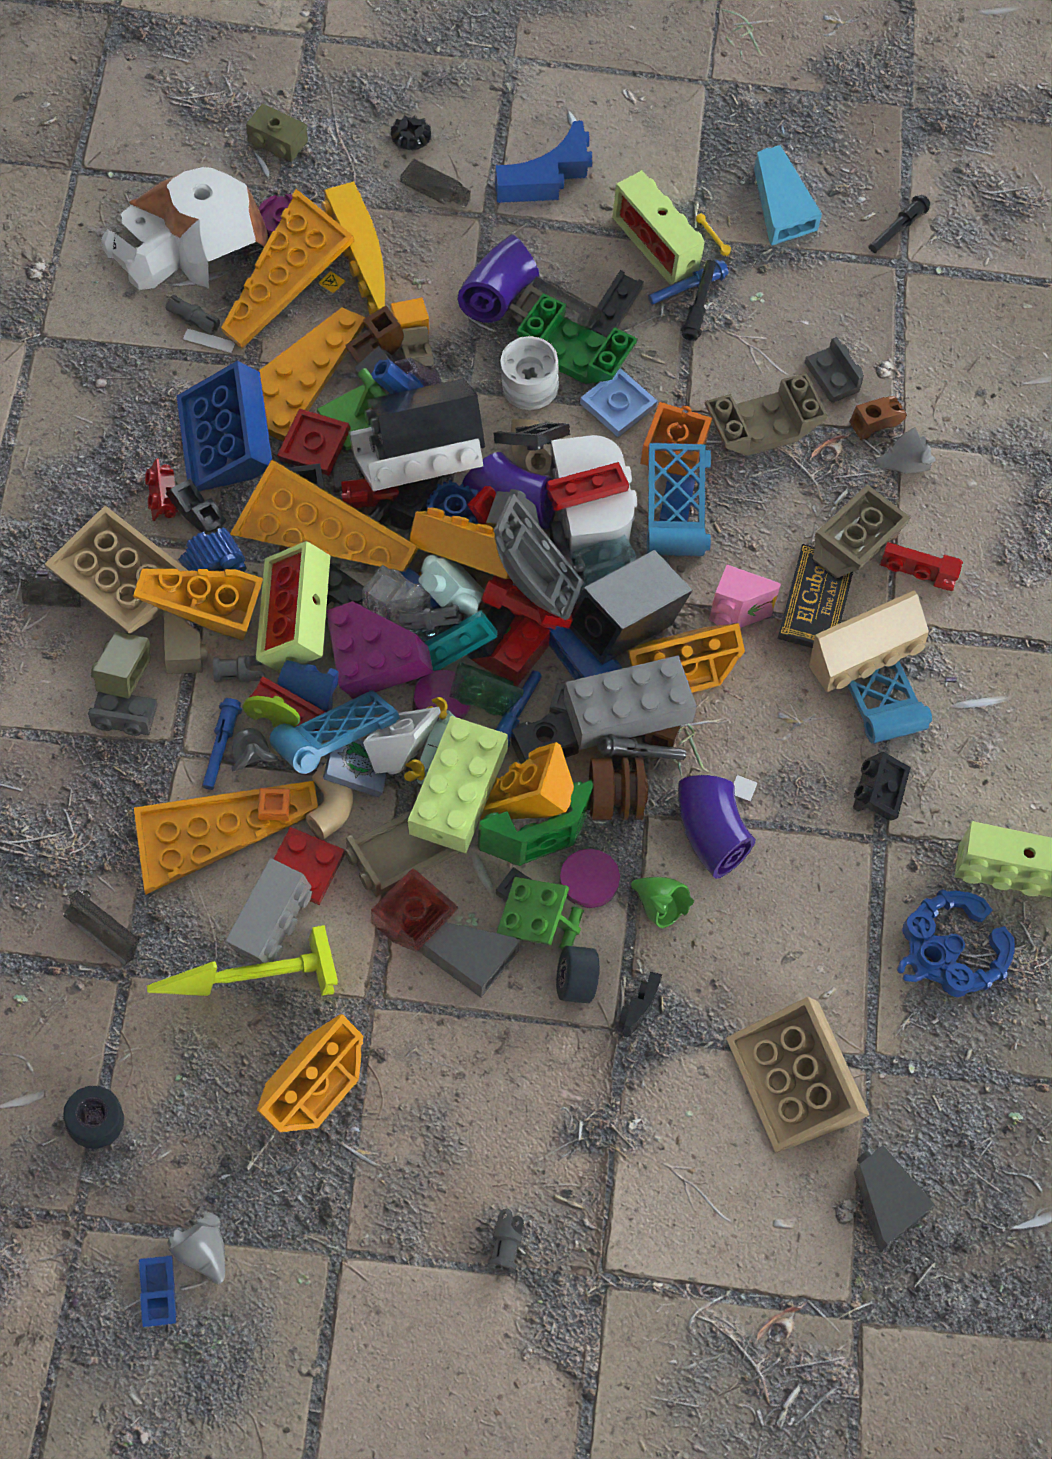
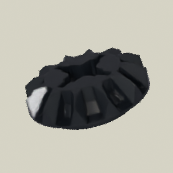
(405, 139)

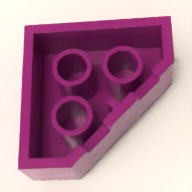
(374, 651)

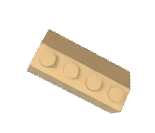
(869, 642)

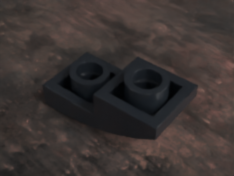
(639, 1007)

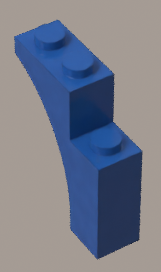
(545, 175)

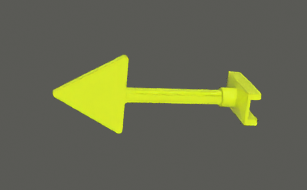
(201, 979)

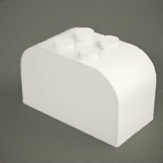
(597, 519)

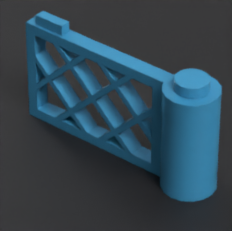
(671, 536)
(896, 717)
(303, 746)

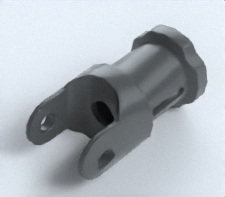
(236, 669)
(506, 1239)

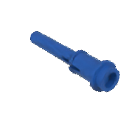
(719, 273)
(510, 719)
(224, 729)

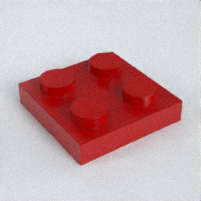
(314, 441)
(311, 857)

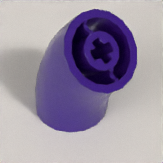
(497, 281)
(505, 475)
(713, 823)

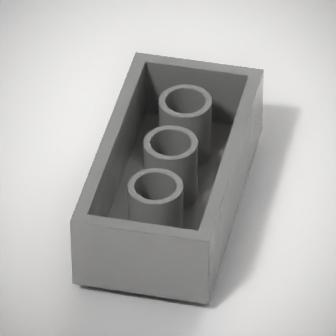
(629, 701)

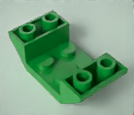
(579, 350)
(533, 841)

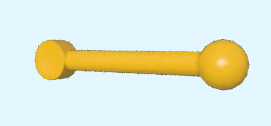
(725, 249)

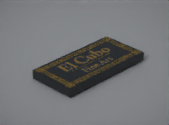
(813, 602)

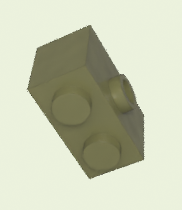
(276, 132)
(121, 664)

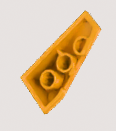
(208, 598)
(534, 788)

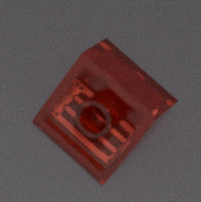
(412, 911)

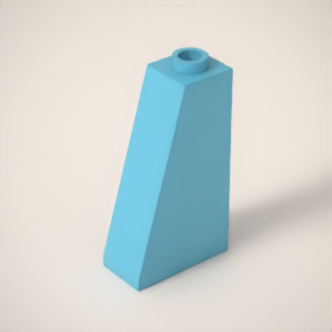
(784, 197)

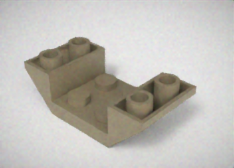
(769, 419)

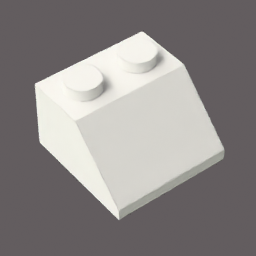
(399, 742)

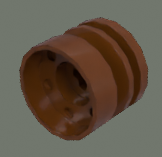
(618, 788)

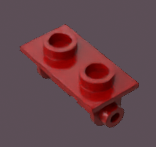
(159, 480)
(359, 493)

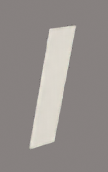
(209, 340)

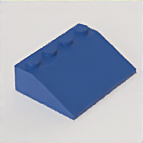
(224, 428)

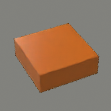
(274, 804)

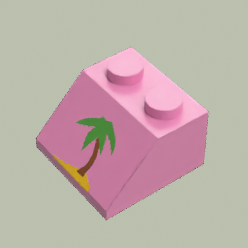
(743, 598)

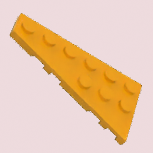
(292, 258)
(304, 369)
(293, 510)
(199, 831)

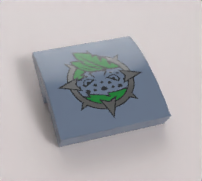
(353, 769)

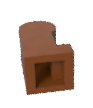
(877, 416)

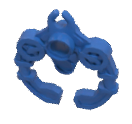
(944, 950)

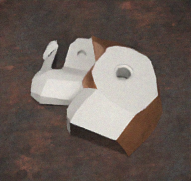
(185, 227)

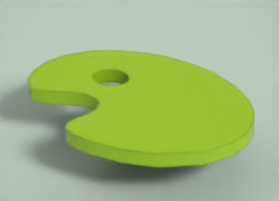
(272, 709)

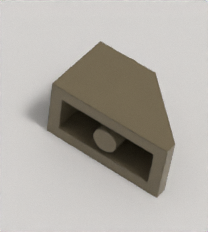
(182, 646)

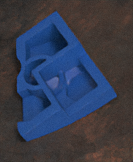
(309, 683)

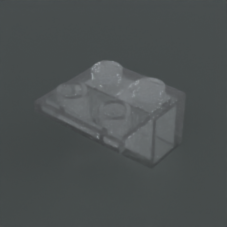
(392, 594)

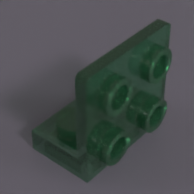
(484, 690)

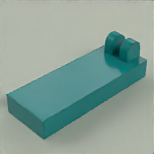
(460, 640)

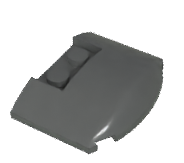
(535, 561)

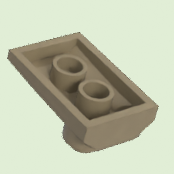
(857, 532)

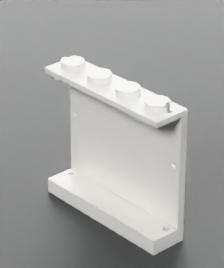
(412, 466)

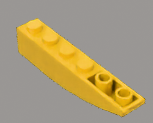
(365, 257)

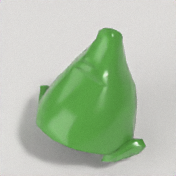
(663, 899)

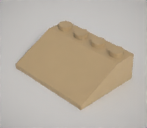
(105, 566)
(797, 1075)

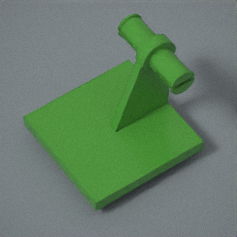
(351, 405)
(535, 913)

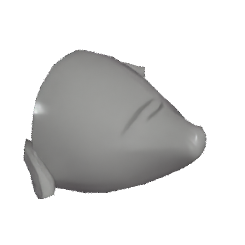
(908, 454)
(201, 1247)

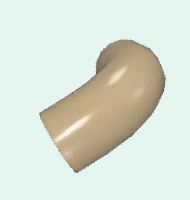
(531, 460)
(334, 808)

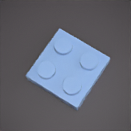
(618, 402)

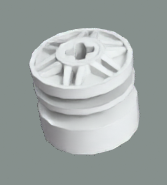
(529, 373)

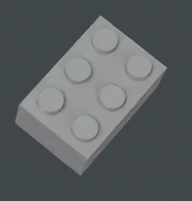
(270, 913)

